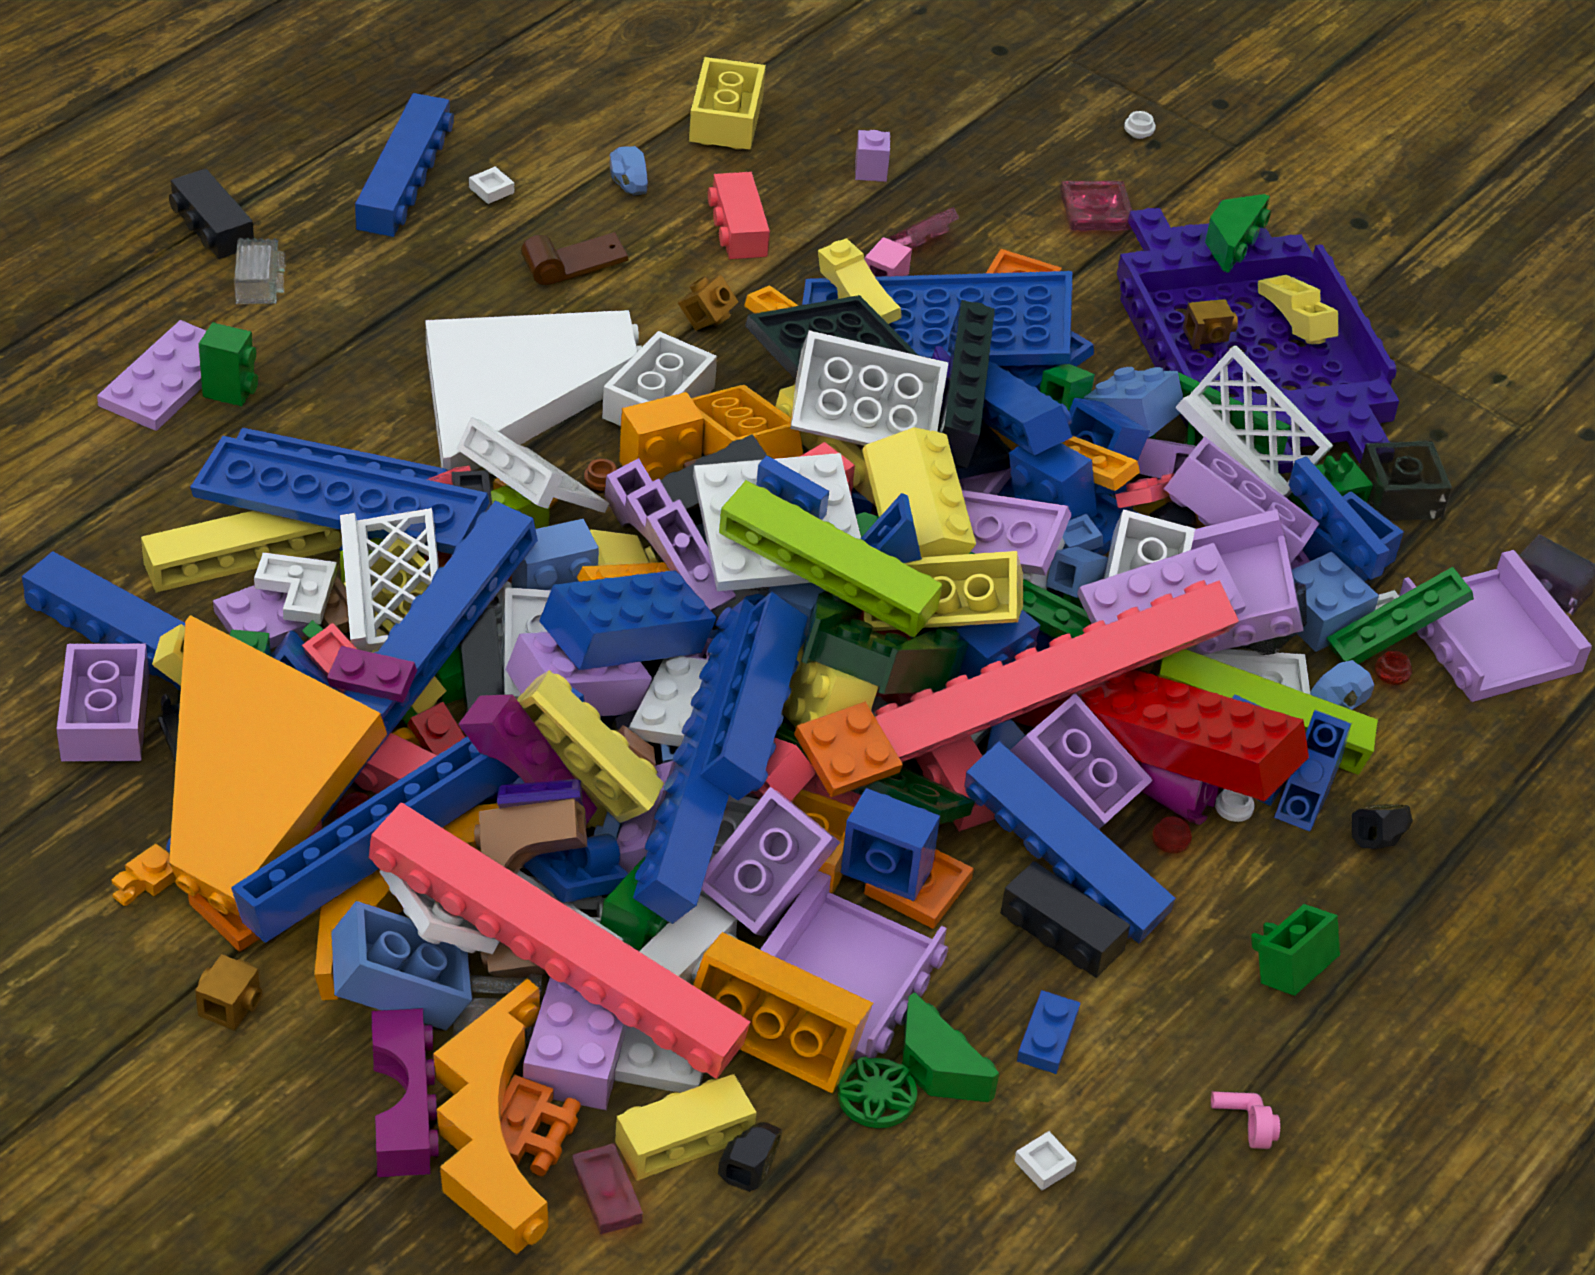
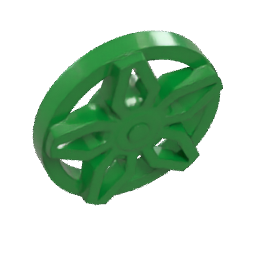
(877, 1092)

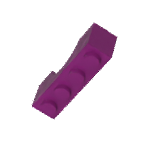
(506, 732)
(403, 1131)

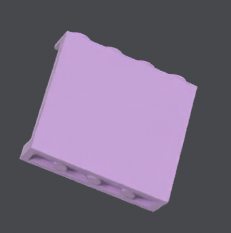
(1261, 568)
(1506, 634)
(859, 955)

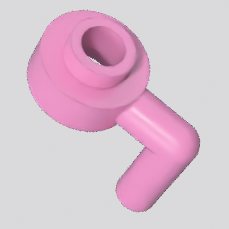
(1262, 1124)

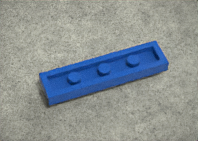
(1338, 518)

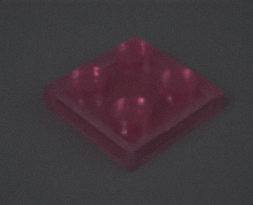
(1096, 205)

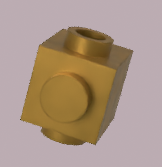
(228, 992)

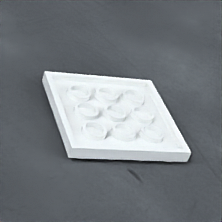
(740, 567)

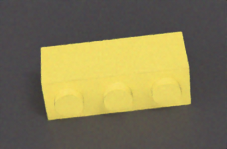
(683, 1126)

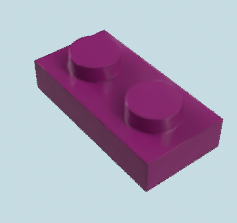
(372, 674)

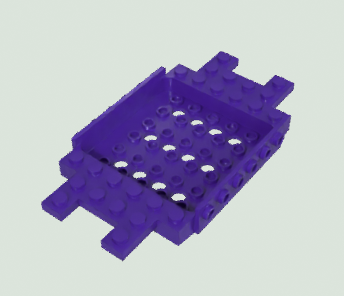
(1182, 270)

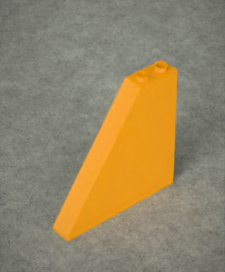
(254, 760)

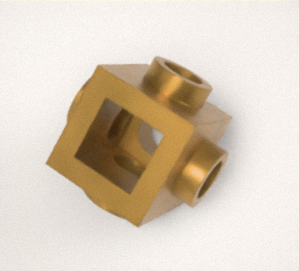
(713, 297)

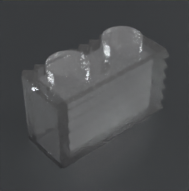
(259, 271)

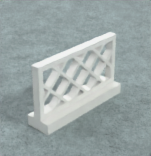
(1222, 433)
(523, 468)
(360, 576)

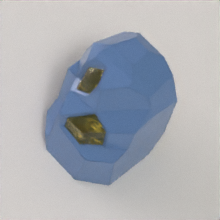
(629, 170)
(1345, 685)

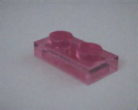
(933, 225)
(607, 1189)

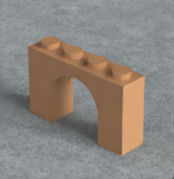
(512, 839)

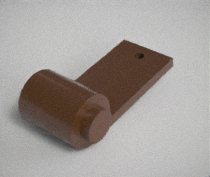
(554, 265)

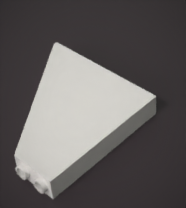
(521, 371)

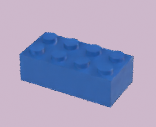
(627, 619)

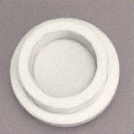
(1140, 124)
(1234, 806)

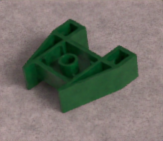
(888, 661)

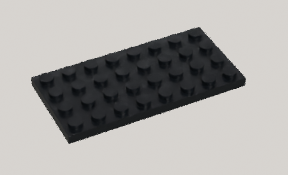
(854, 319)

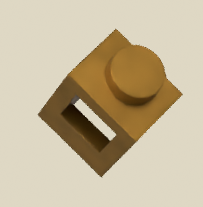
(1209, 322)

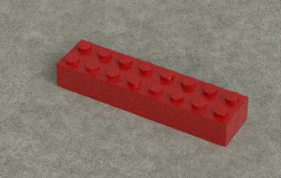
(1195, 732)

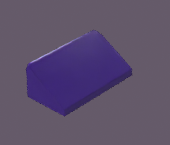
(539, 792)

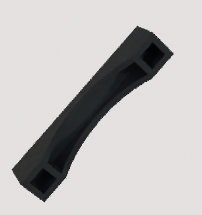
(967, 378)

